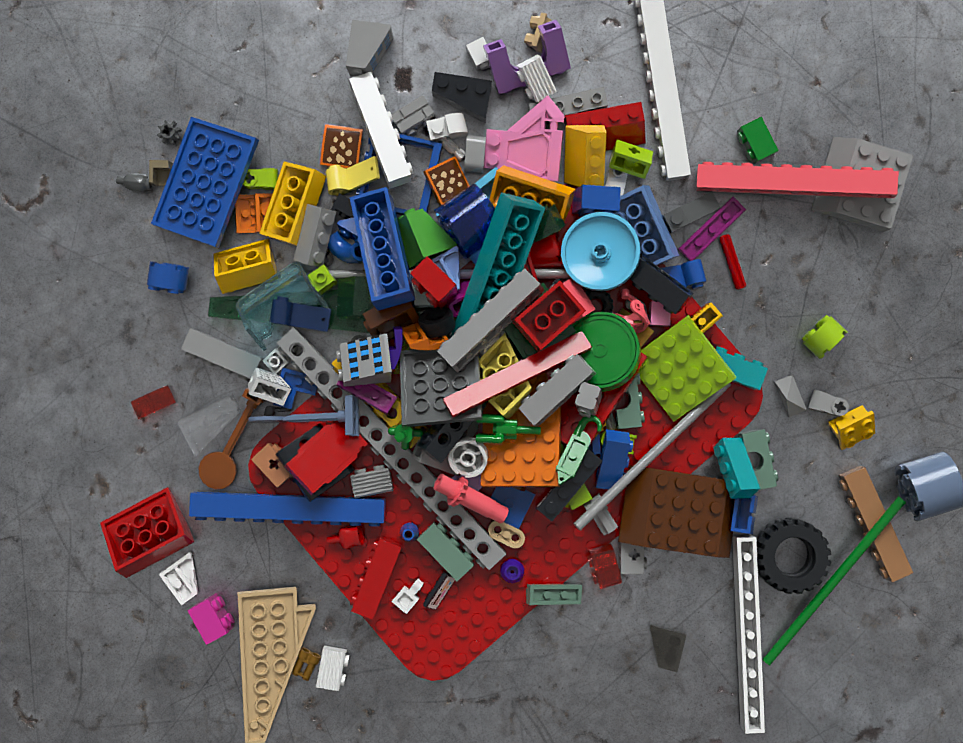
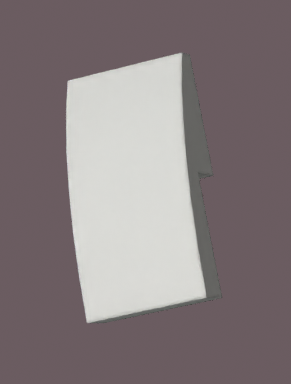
(276, 361)

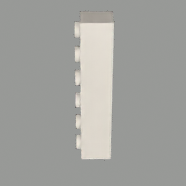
(380, 130)

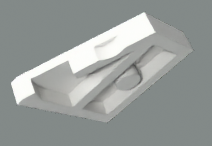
(181, 579)

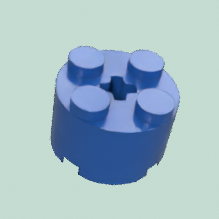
(167, 276)

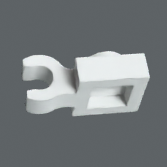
(406, 597)

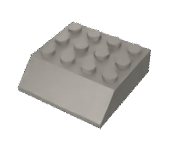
(869, 212)

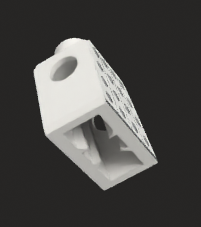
(265, 386)

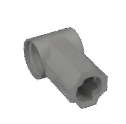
(603, 518)

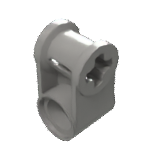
(825, 403)

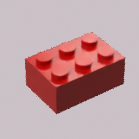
(434, 283)
(548, 316)

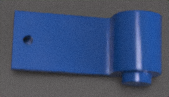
(688, 274)

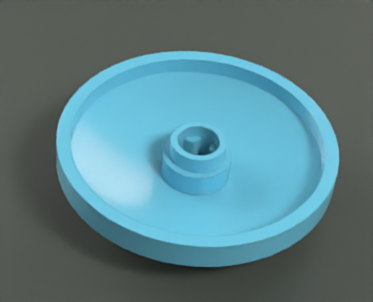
(600, 251)

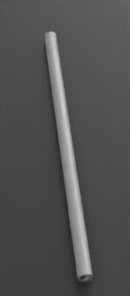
(647, 459)

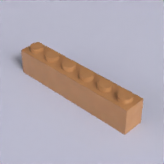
(868, 509)

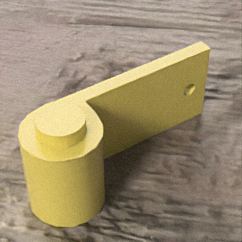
(345, 180)

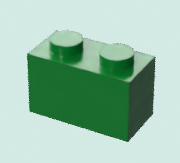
(757, 140)

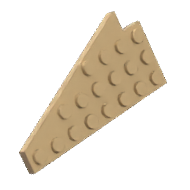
(270, 641)

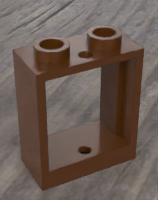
(384, 320)

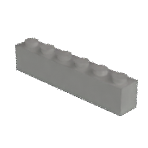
(490, 320)

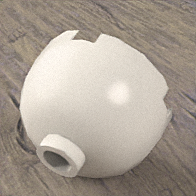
(467, 456)

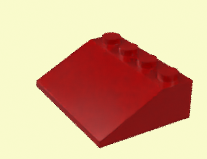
(146, 533)

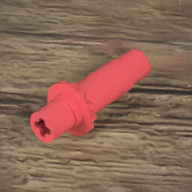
(460, 493)

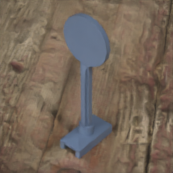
(349, 416)

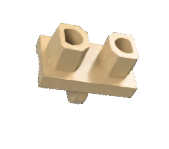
(534, 40)

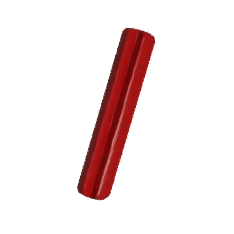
(732, 261)

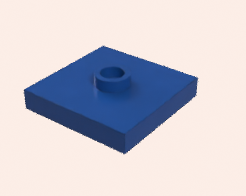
(516, 501)

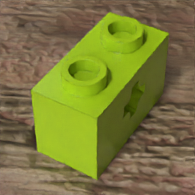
(630, 159)

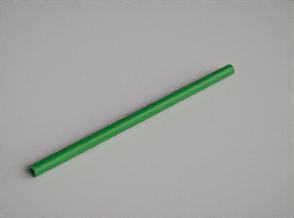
(834, 580)

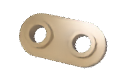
(506, 533)

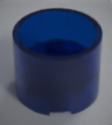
(467, 219)

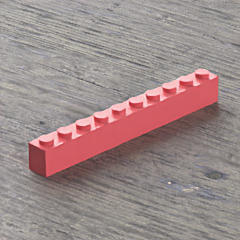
(798, 181)

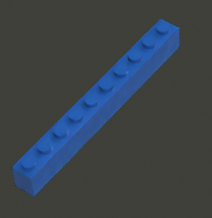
(287, 507)

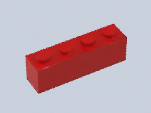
(376, 577)

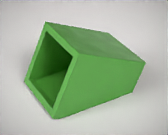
(422, 237)

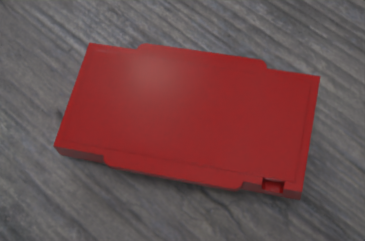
(325, 456)

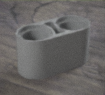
(474, 154)

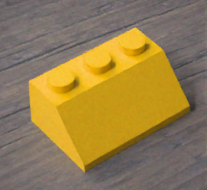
(584, 155)
(244, 266)

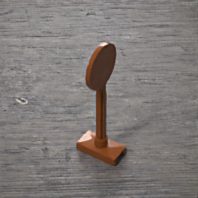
(218, 468)

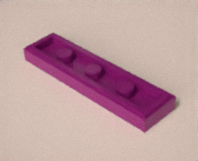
(711, 229)

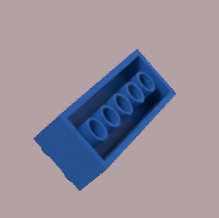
(382, 249)

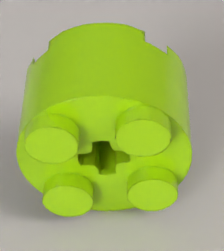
(825, 337)

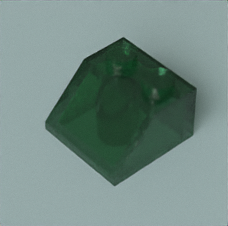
(353, 297)

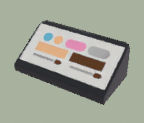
(439, 591)

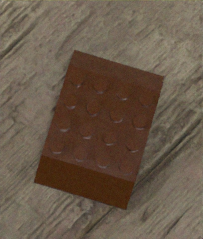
(677, 513)

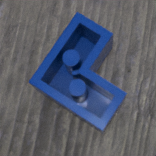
(595, 198)

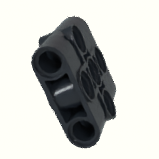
(290, 451)

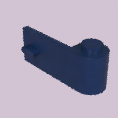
(299, 315)

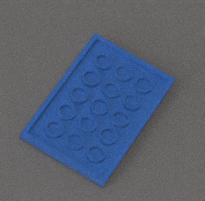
(205, 182)

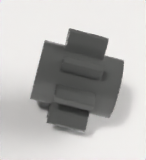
(174, 134)

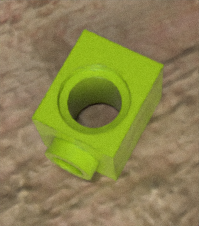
(322, 279)

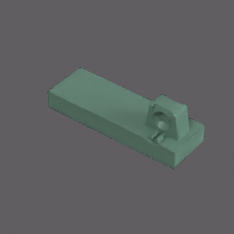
(553, 594)

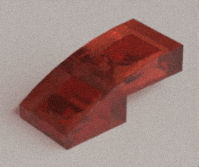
(153, 402)

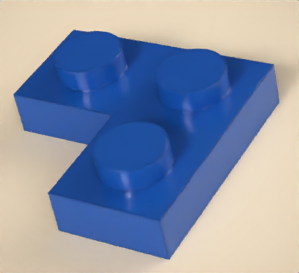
(297, 383)

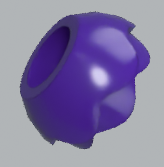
(512, 564)

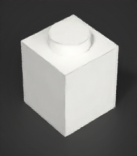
(477, 54)

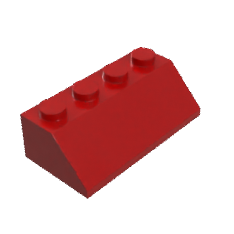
(620, 122)

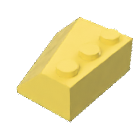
(497, 358)

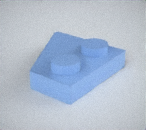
(449, 264)

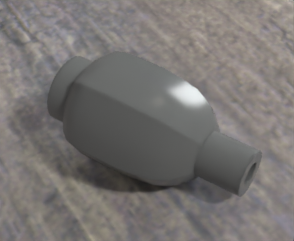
(135, 182)

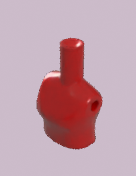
(348, 537)

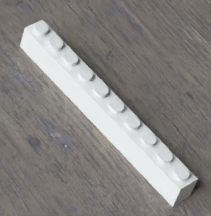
(663, 89)
(748, 634)

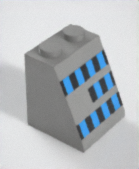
(367, 46)
(365, 361)

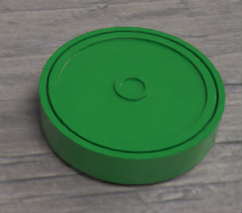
(614, 349)

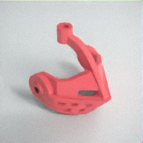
(638, 312)

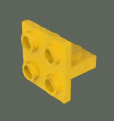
(853, 427)

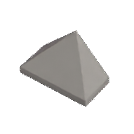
(790, 395)

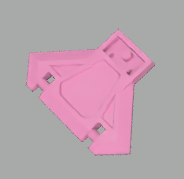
(528, 143)

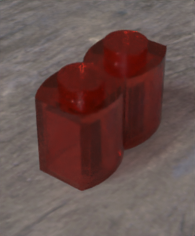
(605, 566)

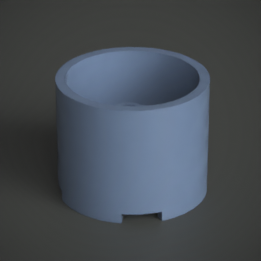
(930, 485)

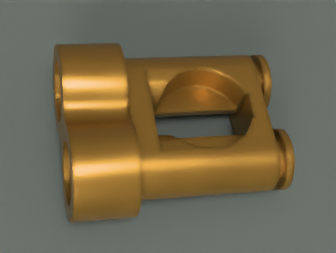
(308, 657)

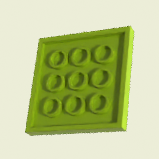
(683, 368)

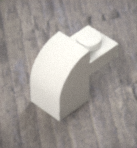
(450, 126)

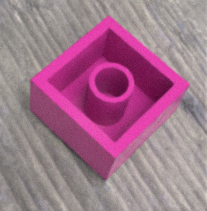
(211, 618)

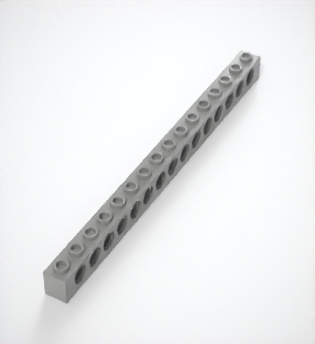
(495, 551)

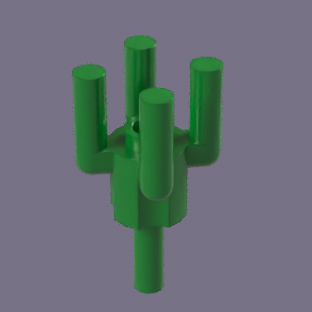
(503, 429)
(405, 434)

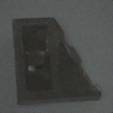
(668, 647)

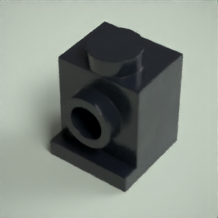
(343, 205)

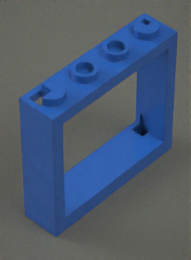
(436, 149)

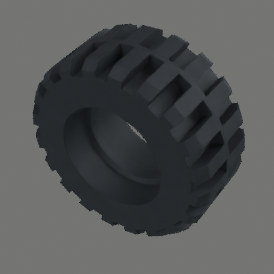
(816, 560)

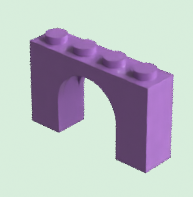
(553, 55)

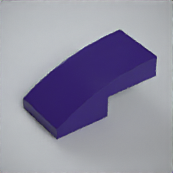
(395, 351)

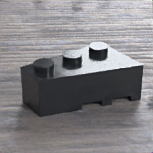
(464, 93)

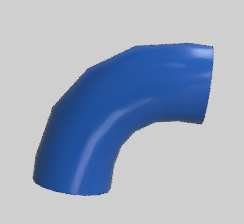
(343, 250)

